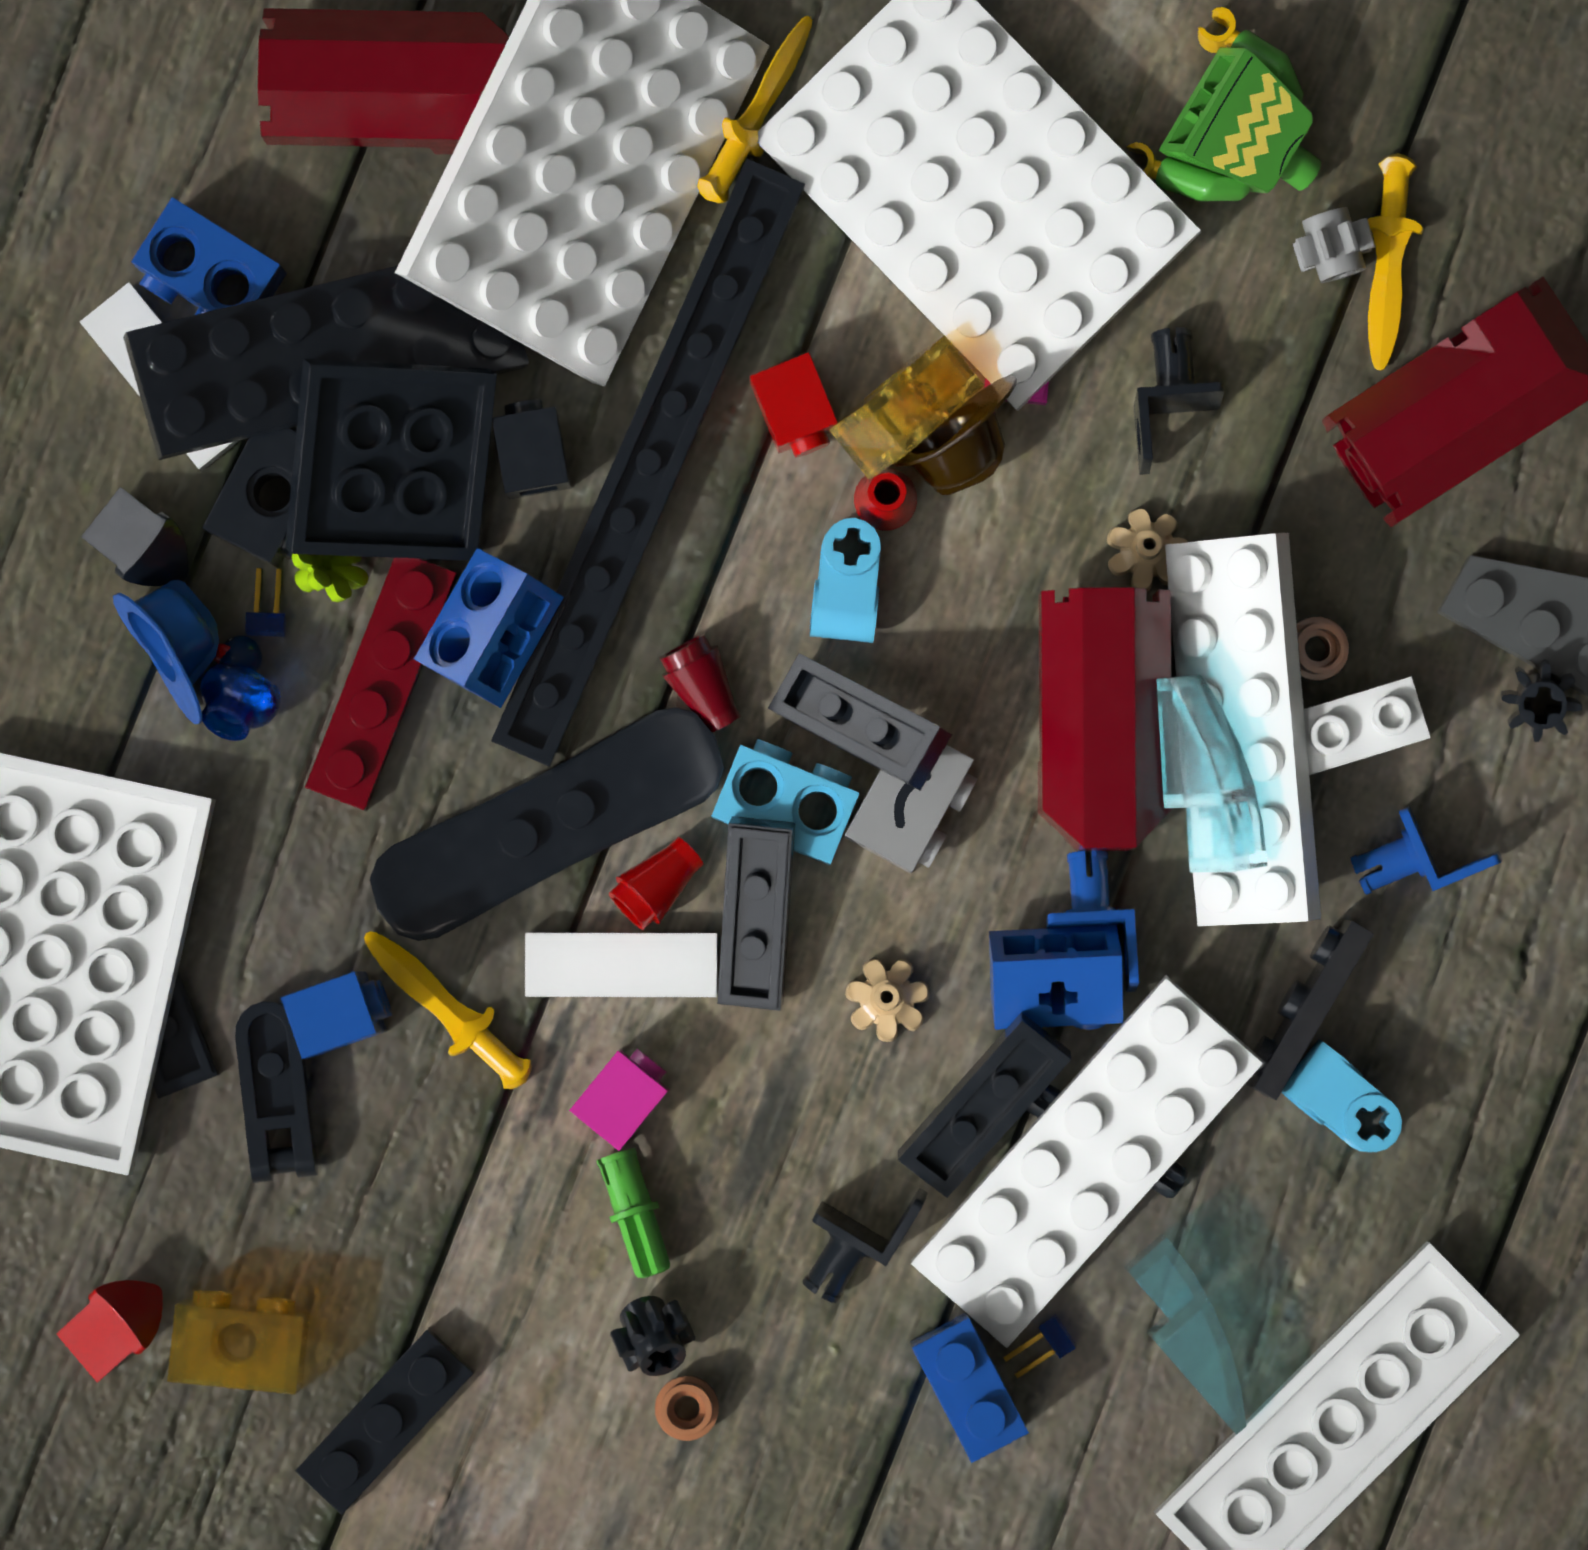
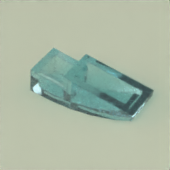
(1209, 778)
(1190, 1329)

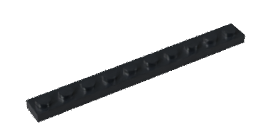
(649, 461)

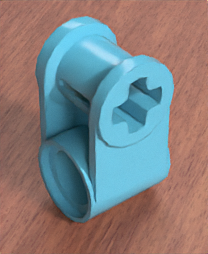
(846, 594)
(1332, 1094)

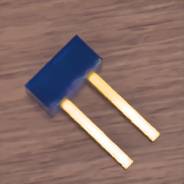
(266, 623)
(1055, 1334)

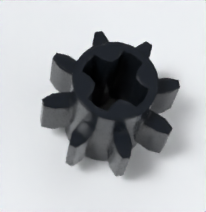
(1553, 713)
(652, 1335)

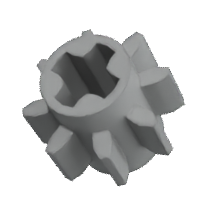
(1334, 245)

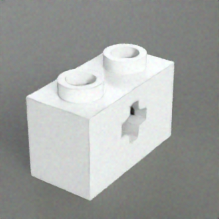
(1363, 725)

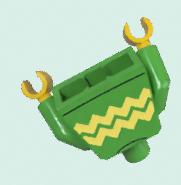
(1238, 124)

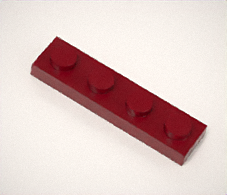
(380, 682)

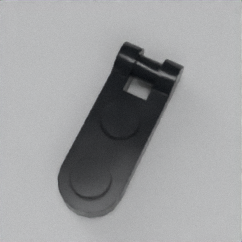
(274, 1093)

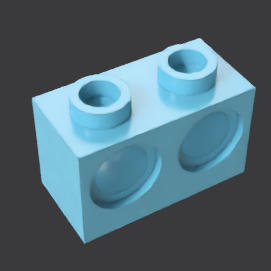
(792, 788)

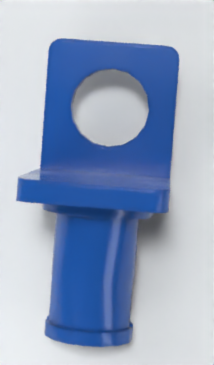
(1409, 856)
(1092, 908)

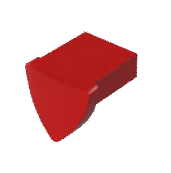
(113, 1325)

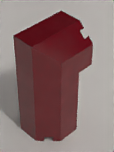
(373, 76)
(1463, 402)
(1101, 714)

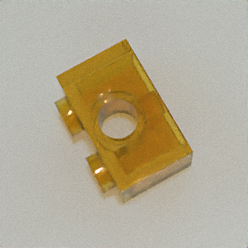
(906, 407)
(202, 1358)

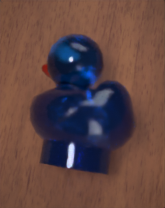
(236, 693)

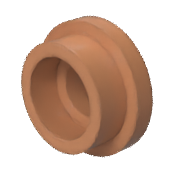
(1335, 643)
(686, 1428)

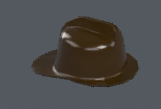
(965, 445)

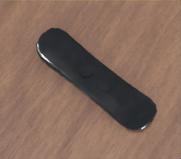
(547, 824)

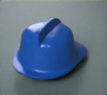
(176, 635)

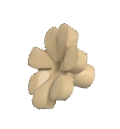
(1133, 555)
(891, 1014)

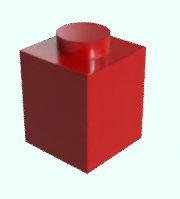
(794, 405)

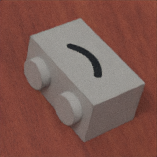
(903, 821)

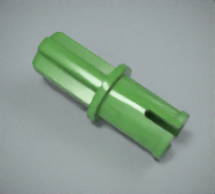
(634, 1213)

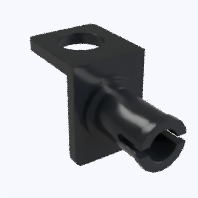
(1174, 390)
(851, 1243)

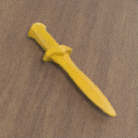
(743, 133)
(1391, 236)
(464, 1025)

